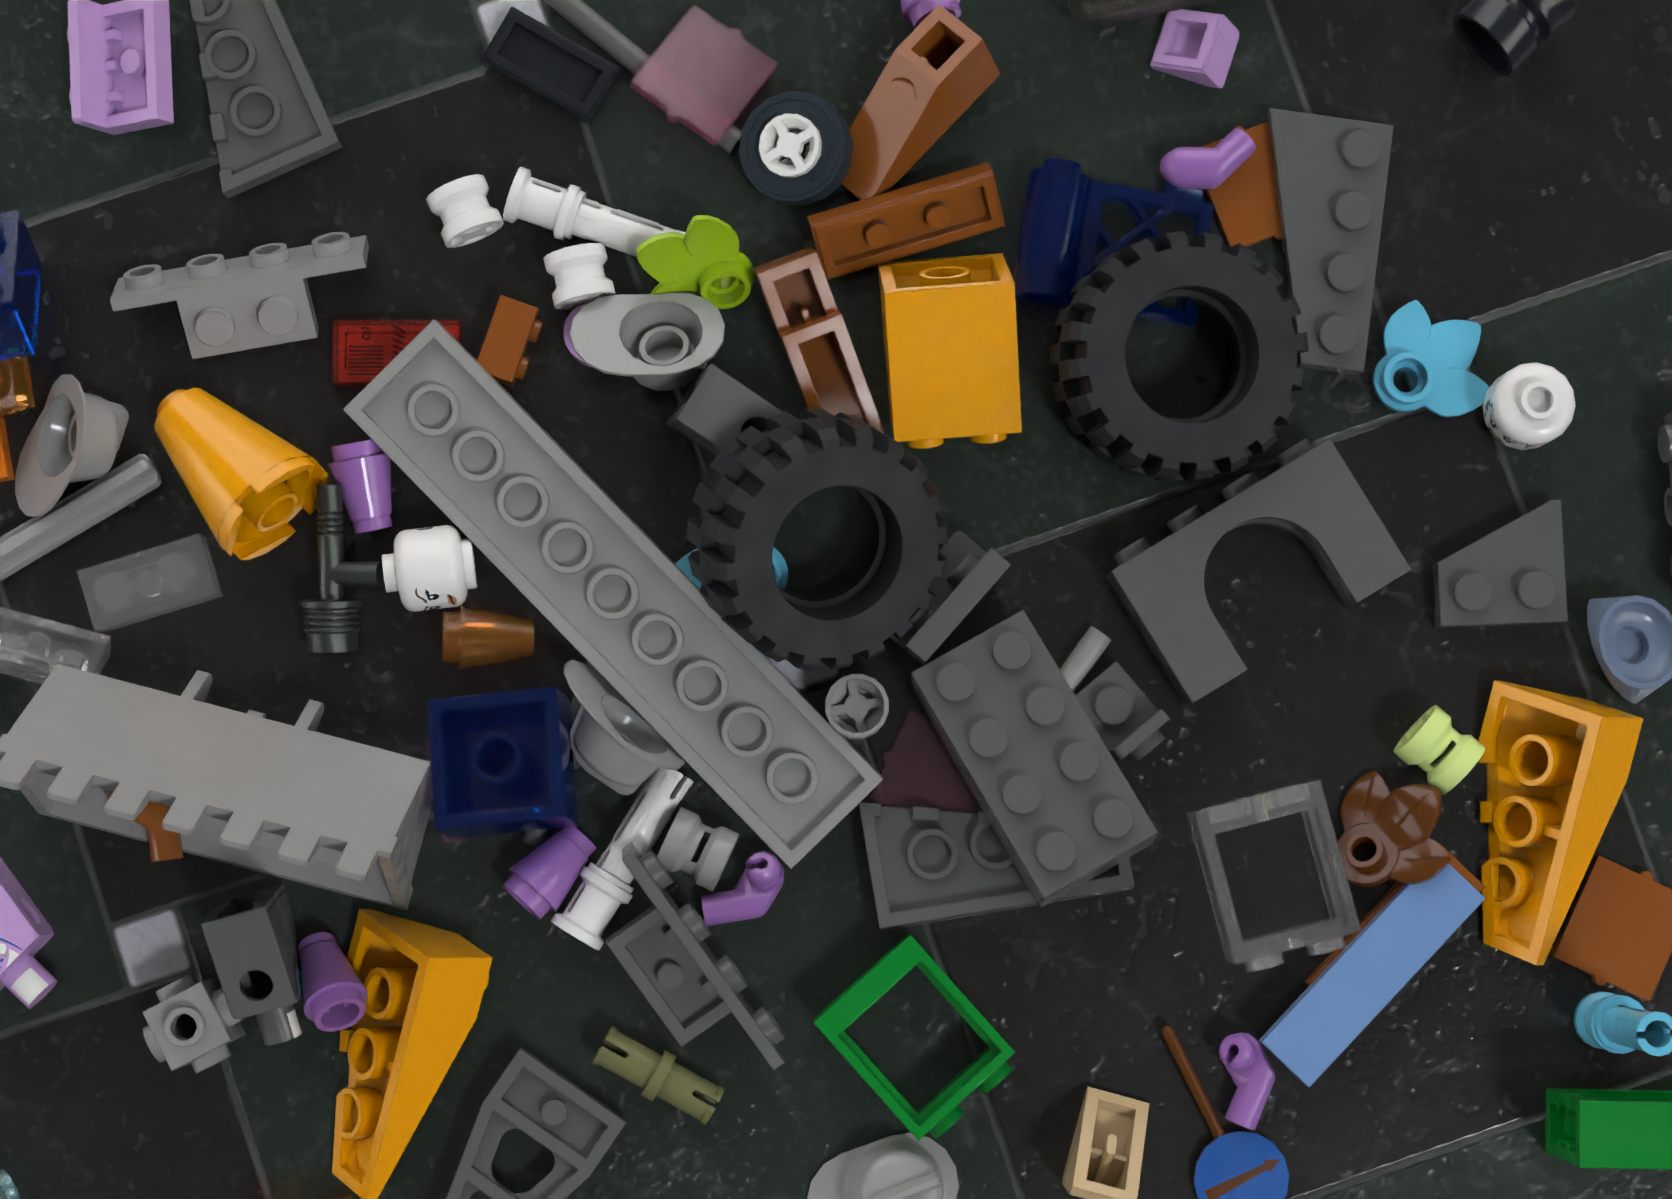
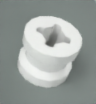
(464, 211)
(578, 275)

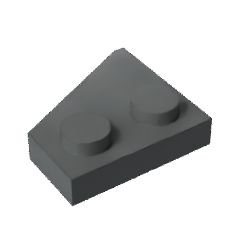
(1506, 575)

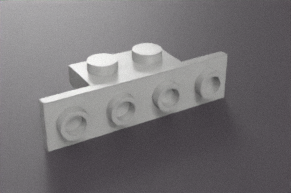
(245, 298)

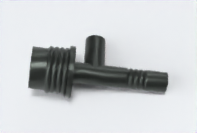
(332, 618)

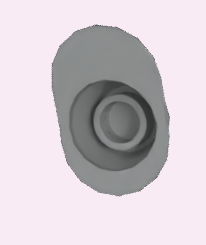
(649, 337)
(68, 444)
(612, 736)
(888, 1170)

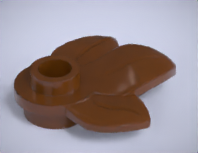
(1397, 826)

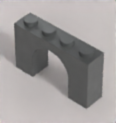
(1308, 497)

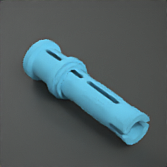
(1622, 1025)

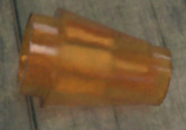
(484, 637)

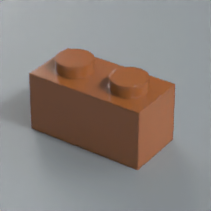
(508, 339)

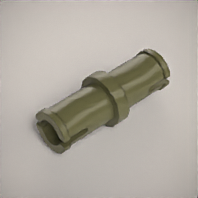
(658, 1075)

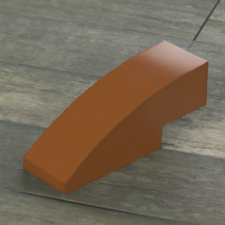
(815, 336)

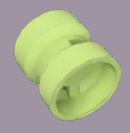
(1439, 749)

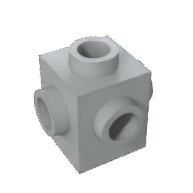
(215, 1025)

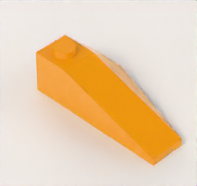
(1550, 794)
(417, 1015)

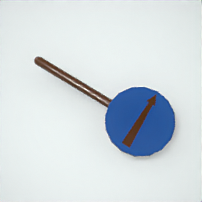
(1234, 1162)

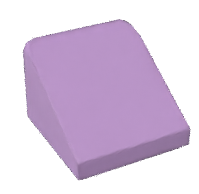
(1196, 47)

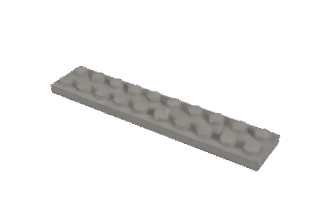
(613, 593)

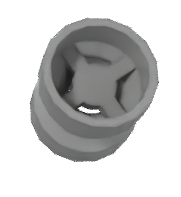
(861, 700)
(684, 841)

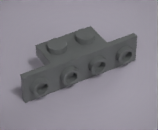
(678, 971)

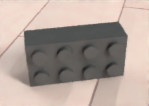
(1032, 758)

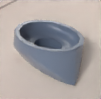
(1631, 643)

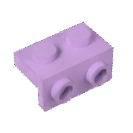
(120, 65)

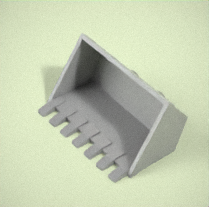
(233, 782)

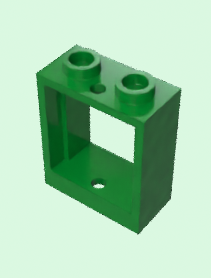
(942, 1109)
(1610, 1127)

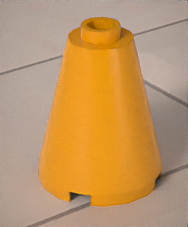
(237, 471)

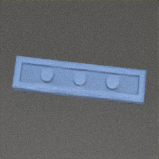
(1369, 973)

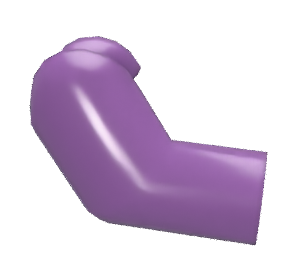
(1207, 166)
(751, 895)
(1251, 1075)

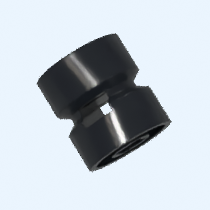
(1505, 31)

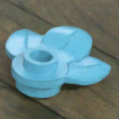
(1435, 360)

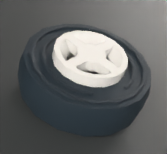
(778, 133)

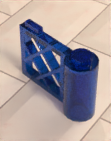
(1063, 230)

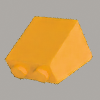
(950, 349)

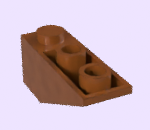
(916, 101)

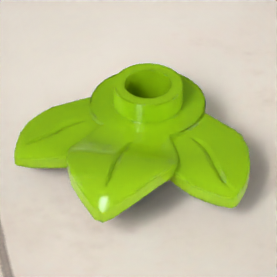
(699, 262)

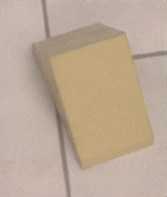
(1107, 1147)

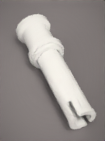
(572, 214)
(609, 880)

